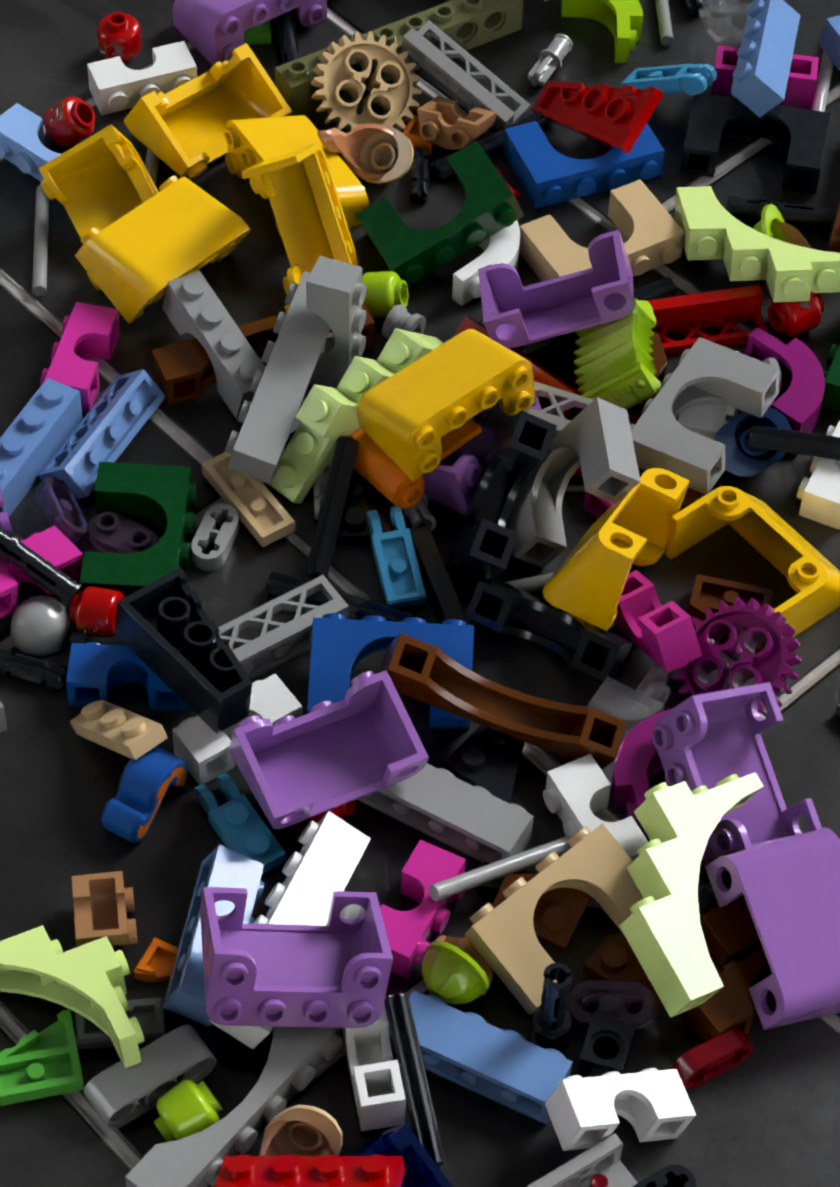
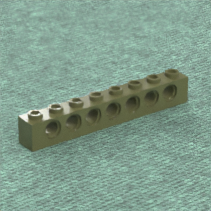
(464, 21)

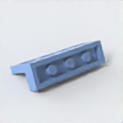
(104, 431)

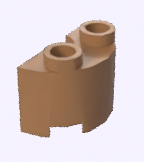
(449, 126)
(102, 909)

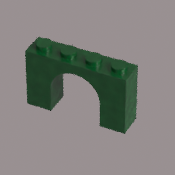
(486, 210)
(148, 493)

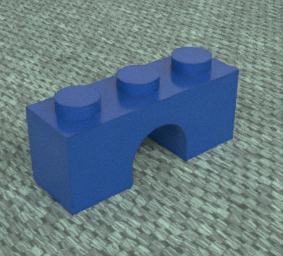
(100, 668)

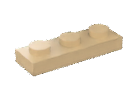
(251, 498)
(118, 729)

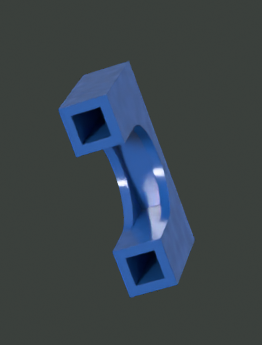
(555, 178)
(343, 643)

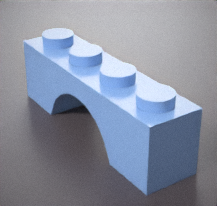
(24, 141)

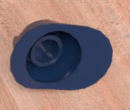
(739, 457)

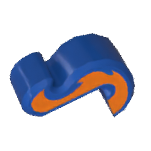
(142, 792)

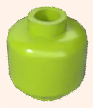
(384, 292)
(186, 1110)

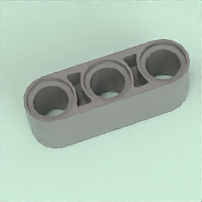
(129, 1092)

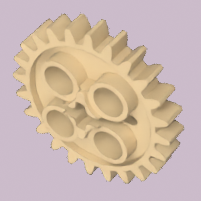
(337, 75)

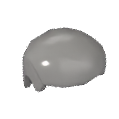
(40, 625)

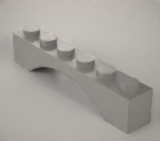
(198, 1157)

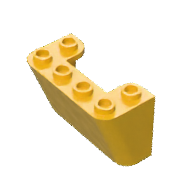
(268, 137)
(440, 394)
(626, 534)

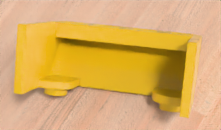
(304, 209)
(803, 566)

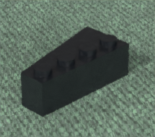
(184, 649)

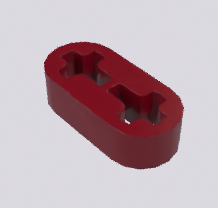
(713, 1057)

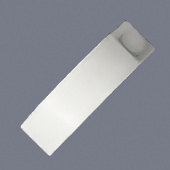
(498, 248)

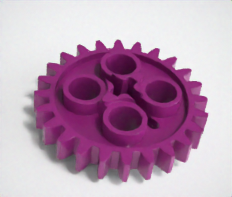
(737, 657)

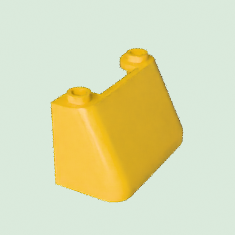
(190, 121)
(98, 181)
(159, 243)

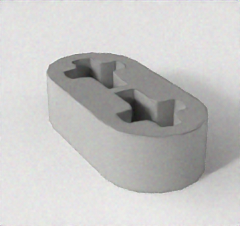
(207, 535)

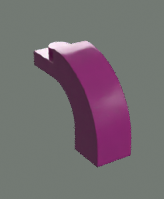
(800, 375)
(634, 767)

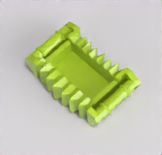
(617, 360)

